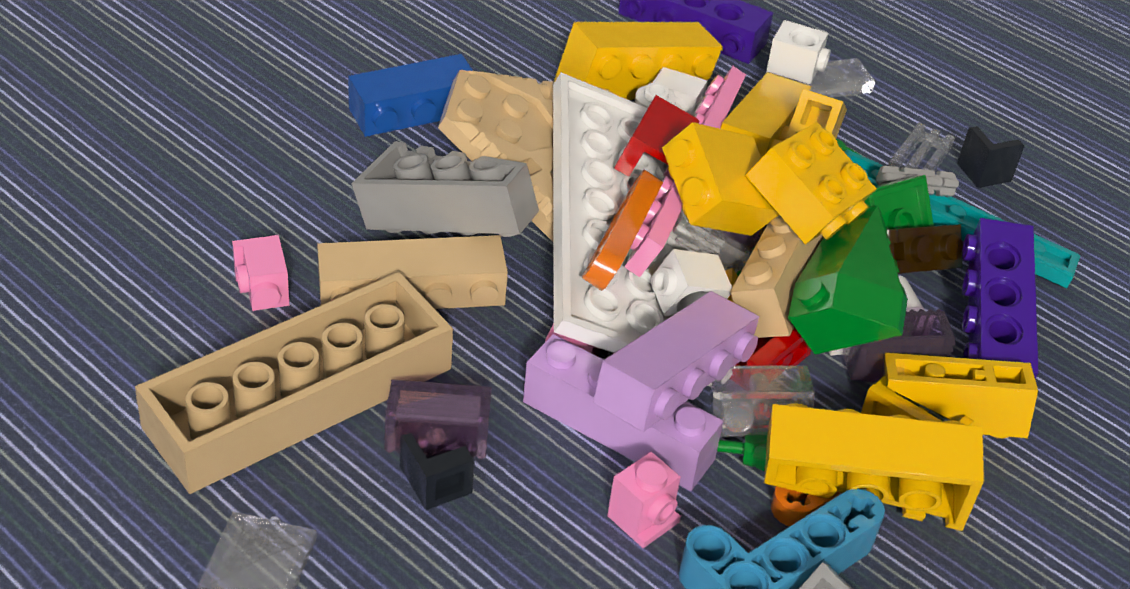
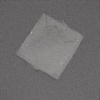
(258, 554)

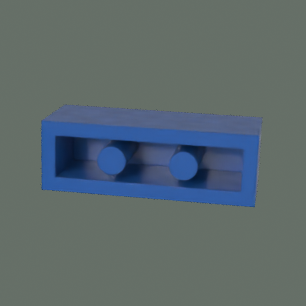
(403, 94)

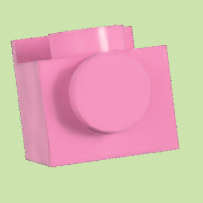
(261, 271)
(645, 499)

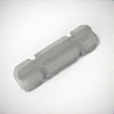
(943, 182)

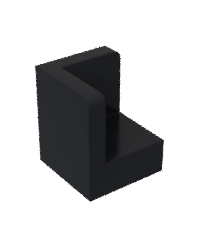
(988, 162)
(436, 477)

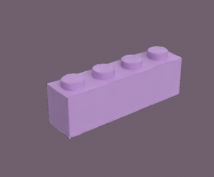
(675, 360)
(563, 386)

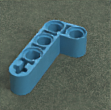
(833, 534)

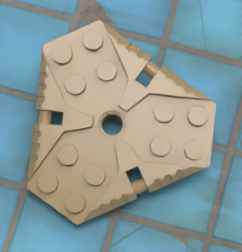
(506, 121)

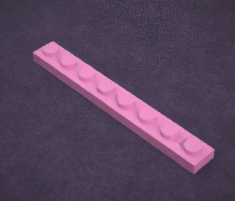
(668, 203)

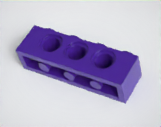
(733, 23)
(1000, 293)

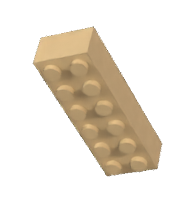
(292, 380)

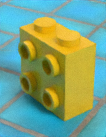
(712, 181)
(812, 183)

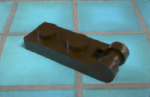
(926, 248)

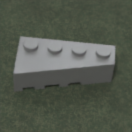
(445, 193)

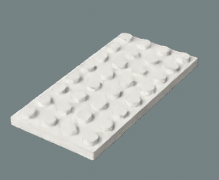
(588, 140)

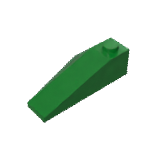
(850, 289)

